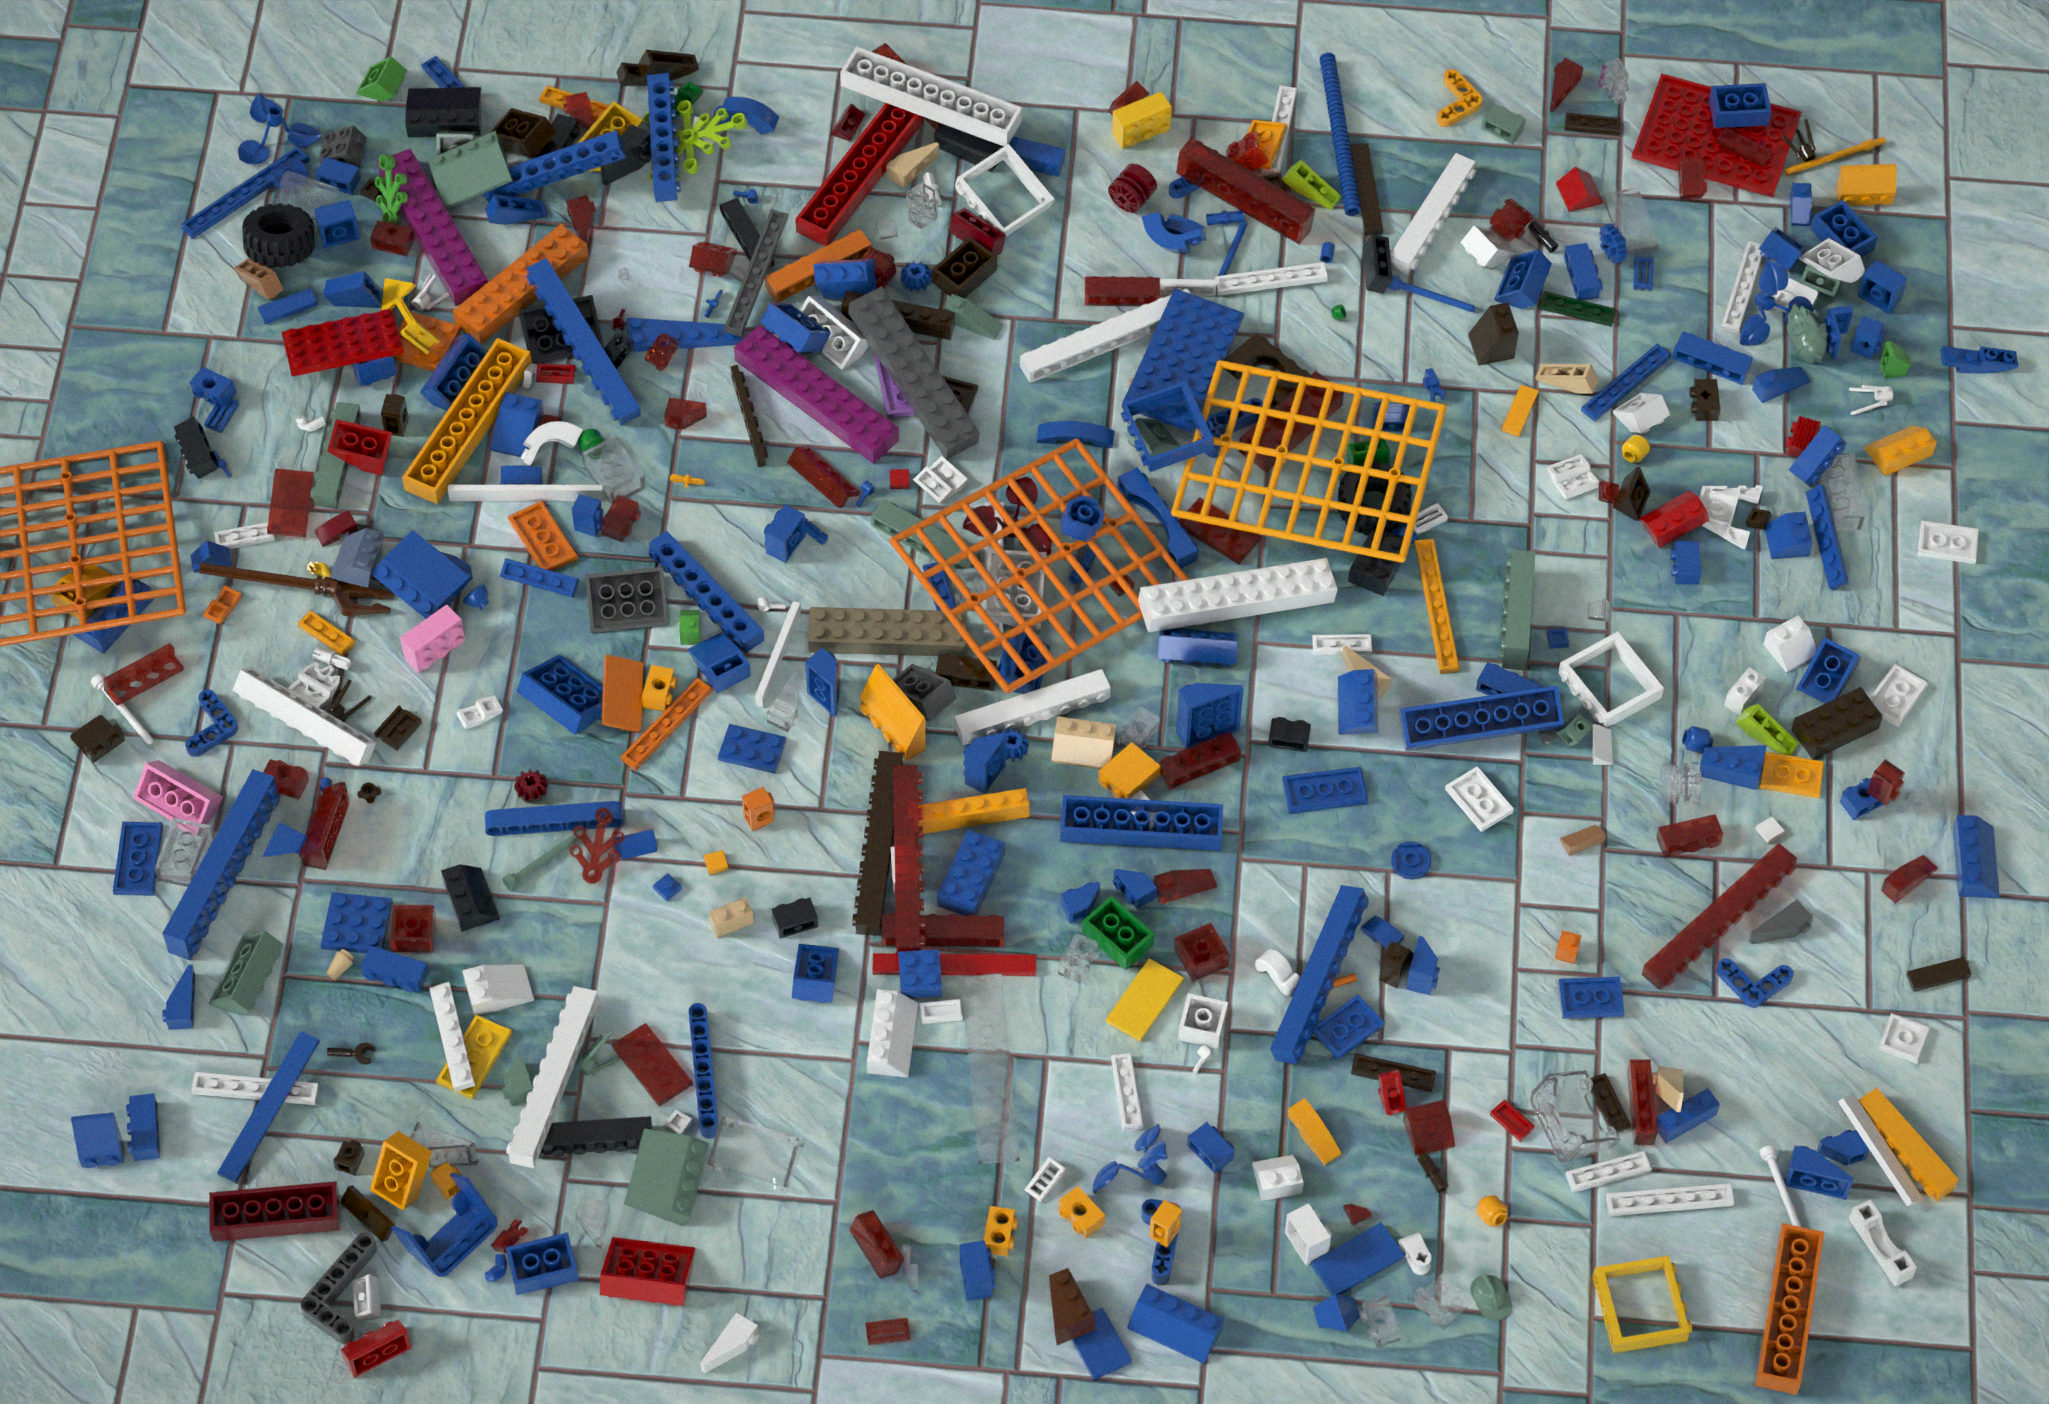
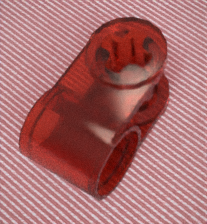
(660, 353)

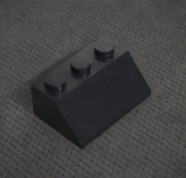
(469, 896)

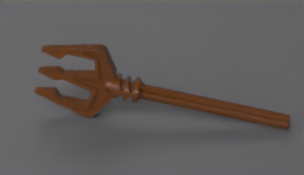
(338, 589)

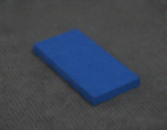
(1325, 790)
(137, 858)
(1357, 1259)

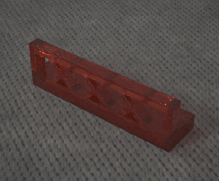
(822, 475)
(139, 671)

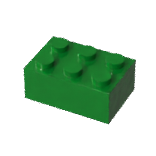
(1118, 932)

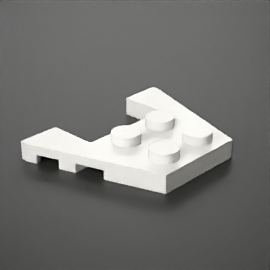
(1721, 508)

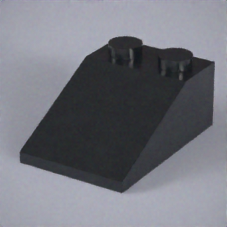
(637, 152)

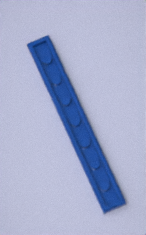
(235, 198)
(268, 1107)

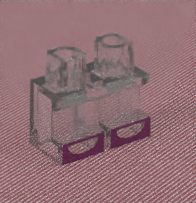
(1615, 79)

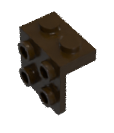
(97, 738)

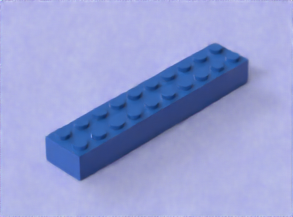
(221, 865)

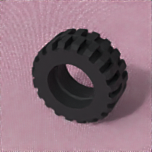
(278, 235)
(1400, 503)

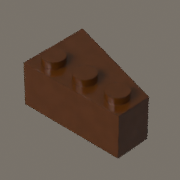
(1070, 1310)

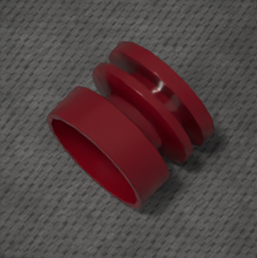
(1132, 188)

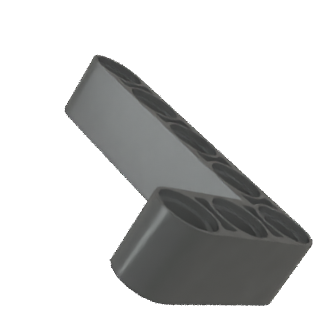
(336, 1287)

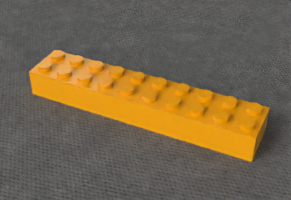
(466, 421)

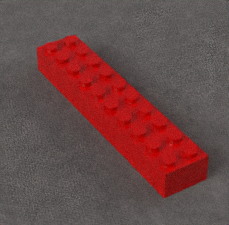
(857, 173)

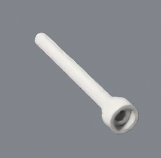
(97, 683)
(1770, 1154)

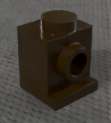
(349, 1163)

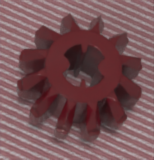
(531, 785)

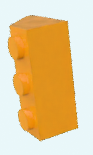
(1867, 184)
(1901, 449)

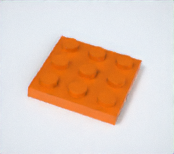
(416, 357)

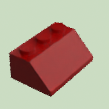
(1675, 518)
(376, 1348)

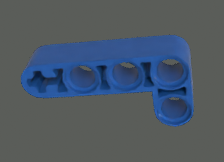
(1218, 422)
(1159, 1259)

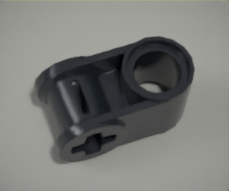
(616, 351)

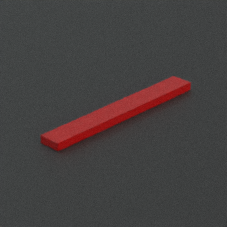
(965, 964)

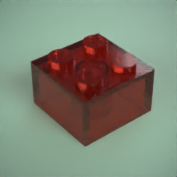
(413, 928)
(1201, 952)

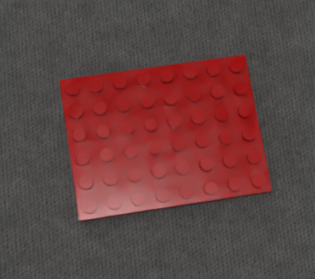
(1683, 128)

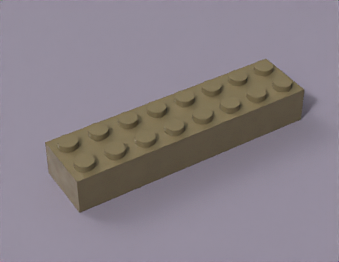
(884, 632)

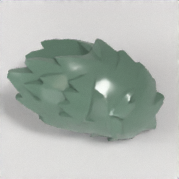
(1807, 334)

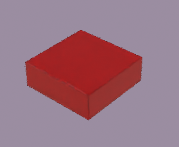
(899, 478)

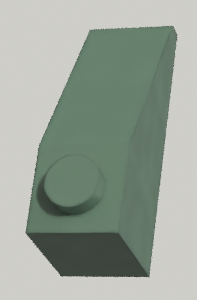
(972, 317)

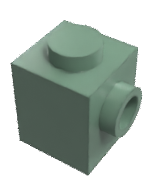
(1574, 730)

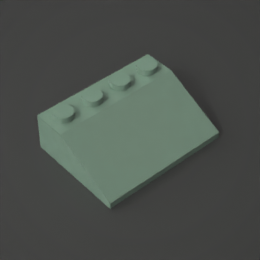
(470, 169)
(666, 1175)

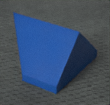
(285, 841)
(1337, 1312)

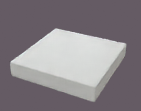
(1904, 1038)

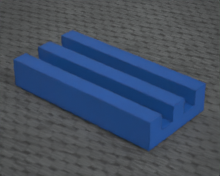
(1643, 285)
(216, 410)

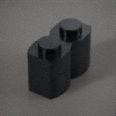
(1289, 734)

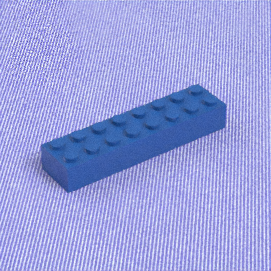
(1481, 718)
(1112, 823)

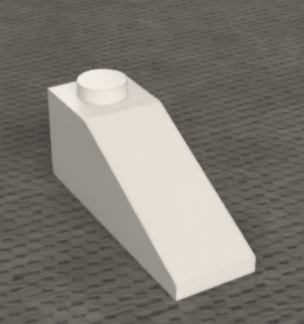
(732, 1342)

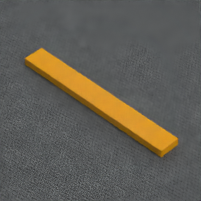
(1436, 606)

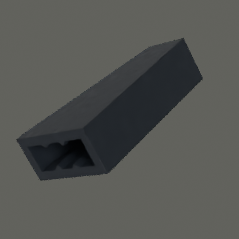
(965, 145)

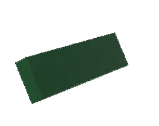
(1577, 308)

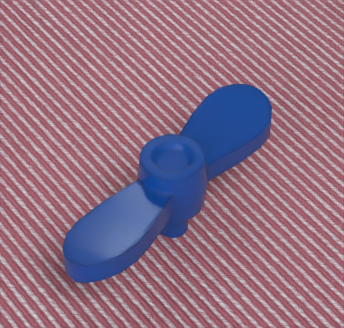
(712, 304)
(221, 463)

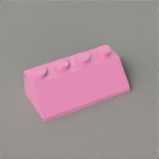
(175, 794)

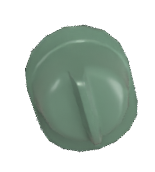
(1491, 1297)

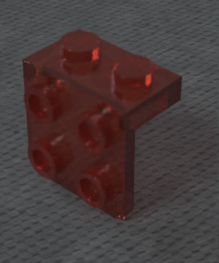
(1247, 152)

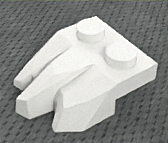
(316, 684)

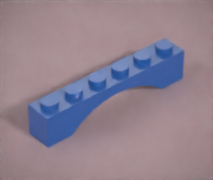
(1138, 490)

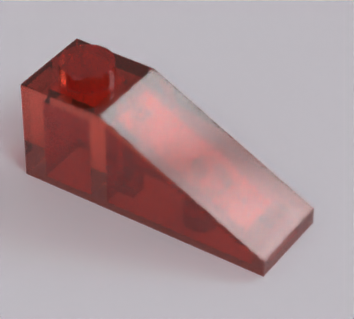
(1566, 77)
(581, 216)
(1907, 878)
(1183, 883)

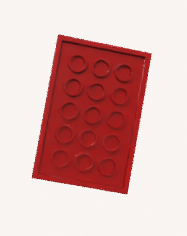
(342, 342)

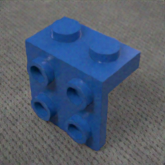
(1836, 324)

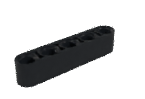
(741, 226)

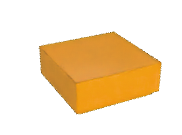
(715, 862)

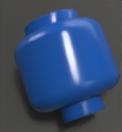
(1696, 739)

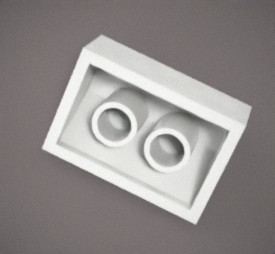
(1835, 261)

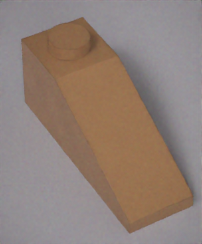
(260, 278)

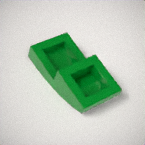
(687, 92)

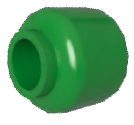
(589, 439)

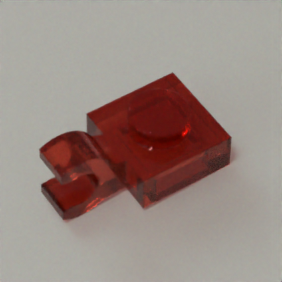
(509, 1237)

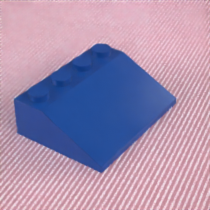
(421, 575)
(563, 693)
(1207, 712)

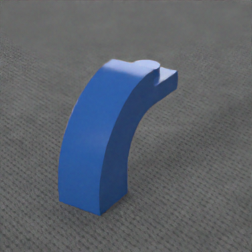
(756, 113)
(1158, 232)

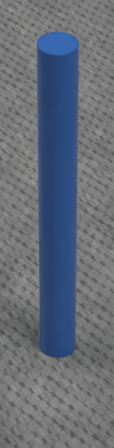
(1233, 248)

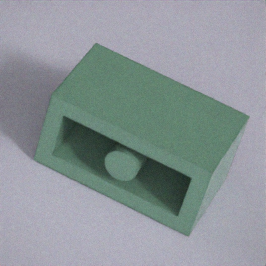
(1503, 123)
(1820, 281)

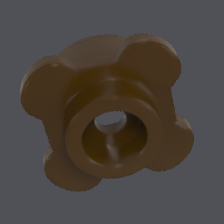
(369, 787)

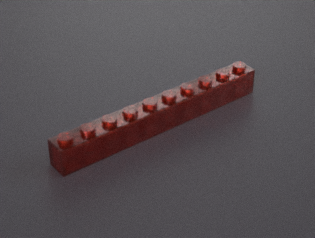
(907, 858)
(1719, 916)

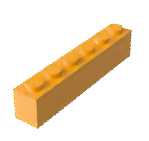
(974, 811)
(1909, 1146)

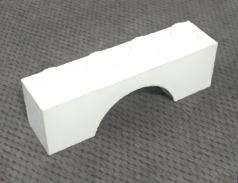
(1870, 1227)

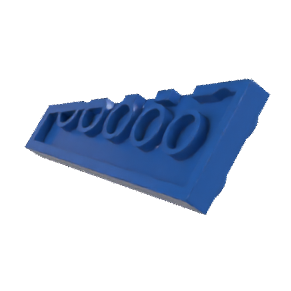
(689, 334)

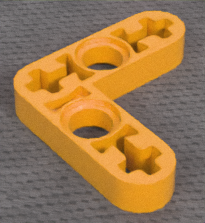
(1464, 99)

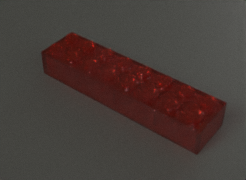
(1245, 190)

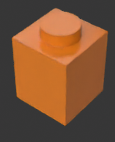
(1568, 947)

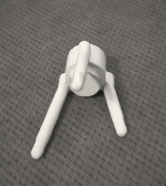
(422, 299)
(1881, 393)

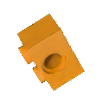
(659, 678)
(1078, 1201)
(1165, 1223)

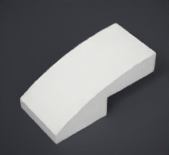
(481, 712)

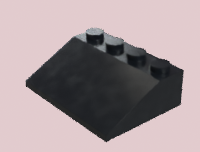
(443, 110)
(542, 336)

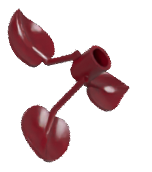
(1035, 533)

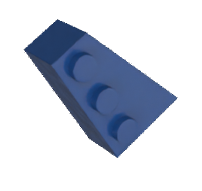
(1733, 764)

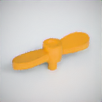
(687, 480)

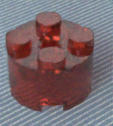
(1510, 220)
(884, 266)

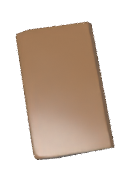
(1583, 839)

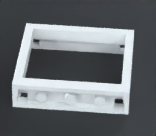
(1021, 171)
(1615, 641)

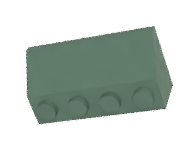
(246, 973)

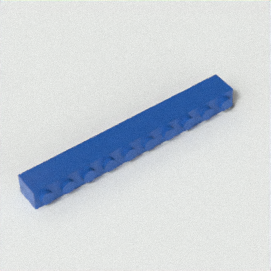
(583, 341)
(1319, 974)

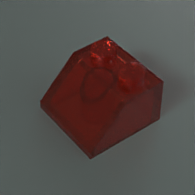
(712, 258)
(1429, 1127)

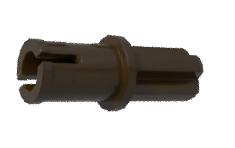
(1432, 1172)

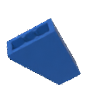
(354, 291)

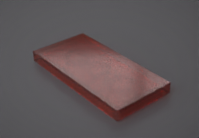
(290, 502)
(1227, 541)
(652, 1064)

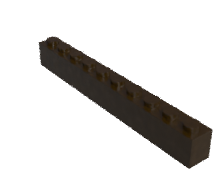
(878, 847)

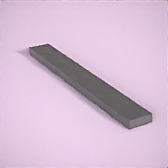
(756, 273)

